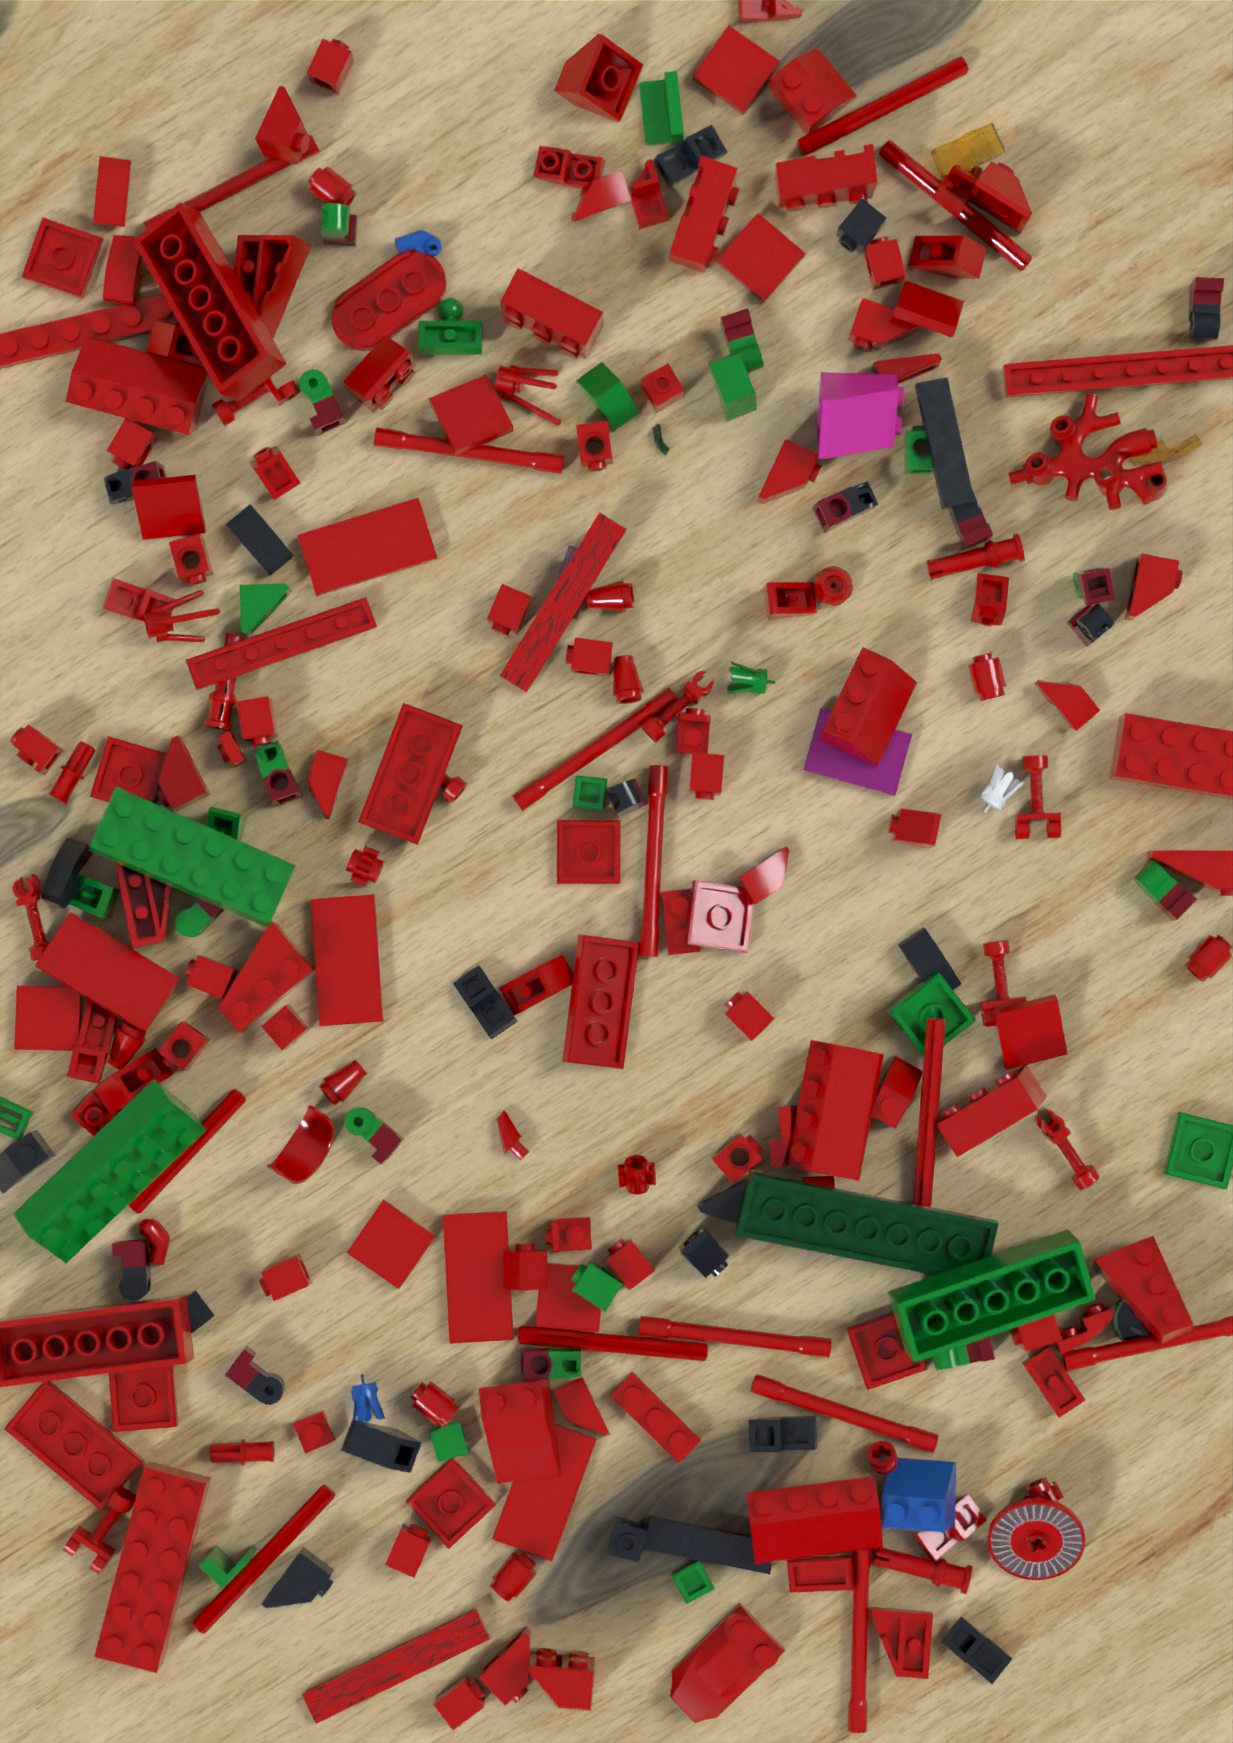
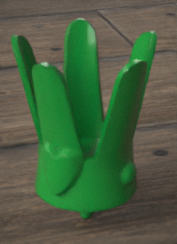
(749, 679)

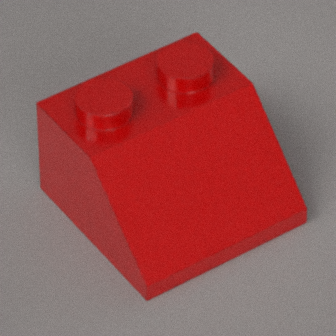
(811, 90)

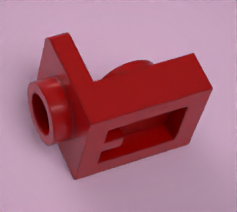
(274, 471)
(990, 599)
(693, 732)
(569, 1234)

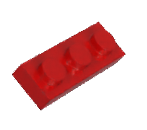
(655, 1417)

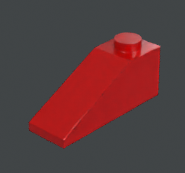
(1206, 867)

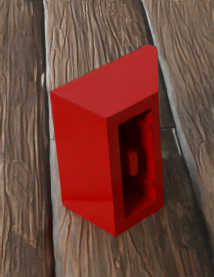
(380, 374)
(564, 1677)

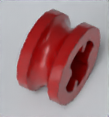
(891, 1457)

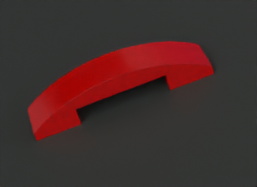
(93, 1044)

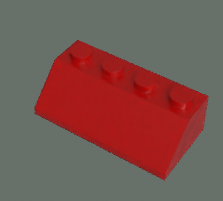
(138, 385)
(835, 1110)
(814, 1520)

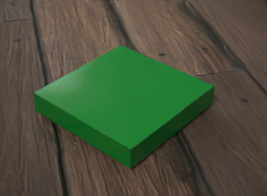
(930, 1000)
(1201, 1151)

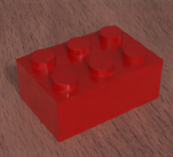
(551, 314)

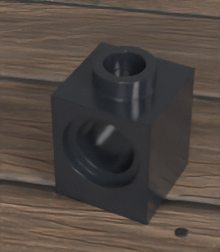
(860, 227)
(627, 1539)

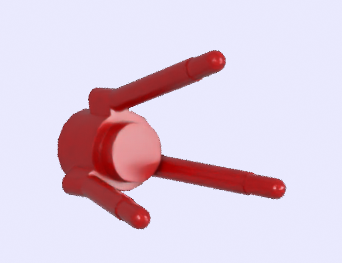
(512, 380)
(160, 623)

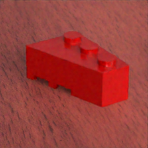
(826, 179)
(704, 215)
(269, 271)
(144, 906)
(265, 979)
(991, 1110)
(1147, 1287)

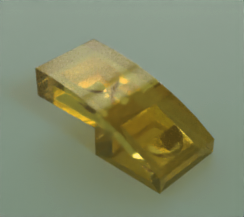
(969, 151)
(1165, 455)

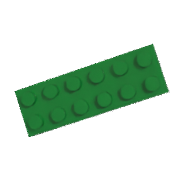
(191, 857)
(109, 1171)
(991, 1295)

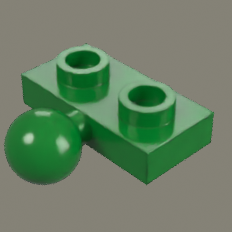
(450, 335)

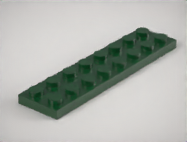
(861, 1226)

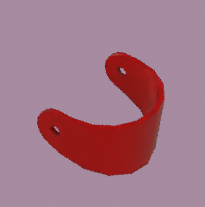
(306, 1147)

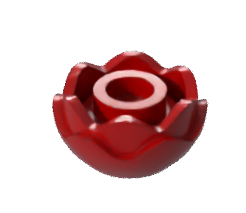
(829, 595)

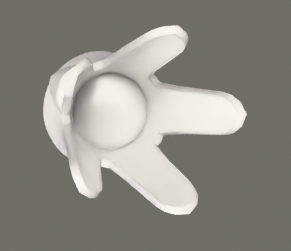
(1000, 790)

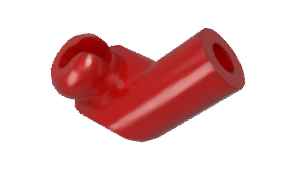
(158, 1238)

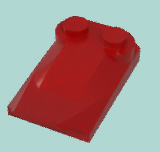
(723, 1665)

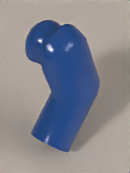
(420, 241)

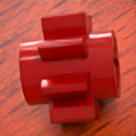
(365, 865)
(636, 1174)
(1044, 1490)

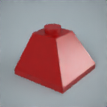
(599, 78)
(1001, 196)

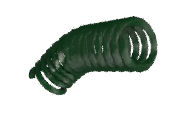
(662, 445)

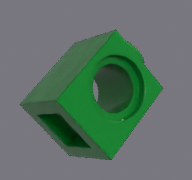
(914, 463)
(596, 1284)

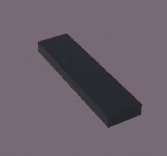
(944, 443)
(702, 1544)

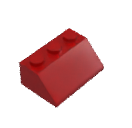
(868, 707)

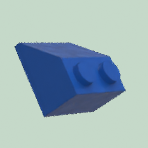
(920, 1495)

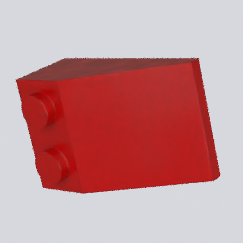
(520, 1430)

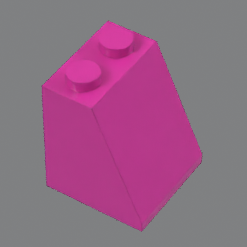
(857, 413)

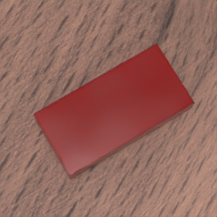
(820, 1574)

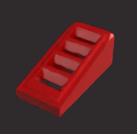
(907, 367)

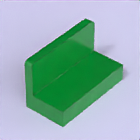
(662, 110)
(221, 1567)

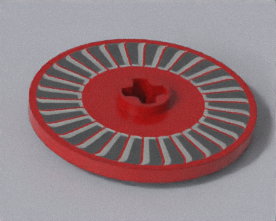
(1025, 1521)

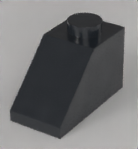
(23, 1159)
(725, 1203)
(704, 1253)
(300, 1581)

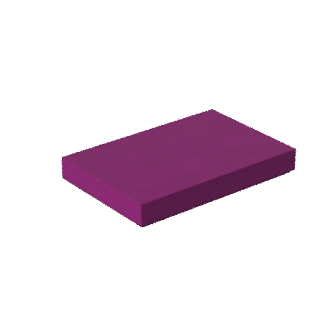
(841, 766)

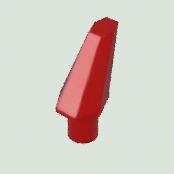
(510, 1136)

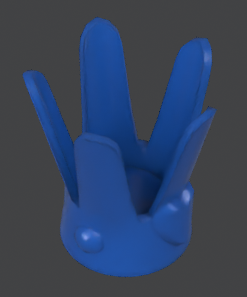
(364, 1398)

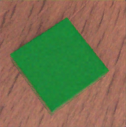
(589, 792)
(449, 1441)
(692, 1581)

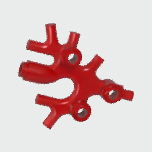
(1078, 467)

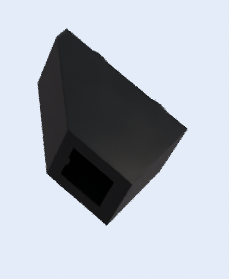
(381, 1445)

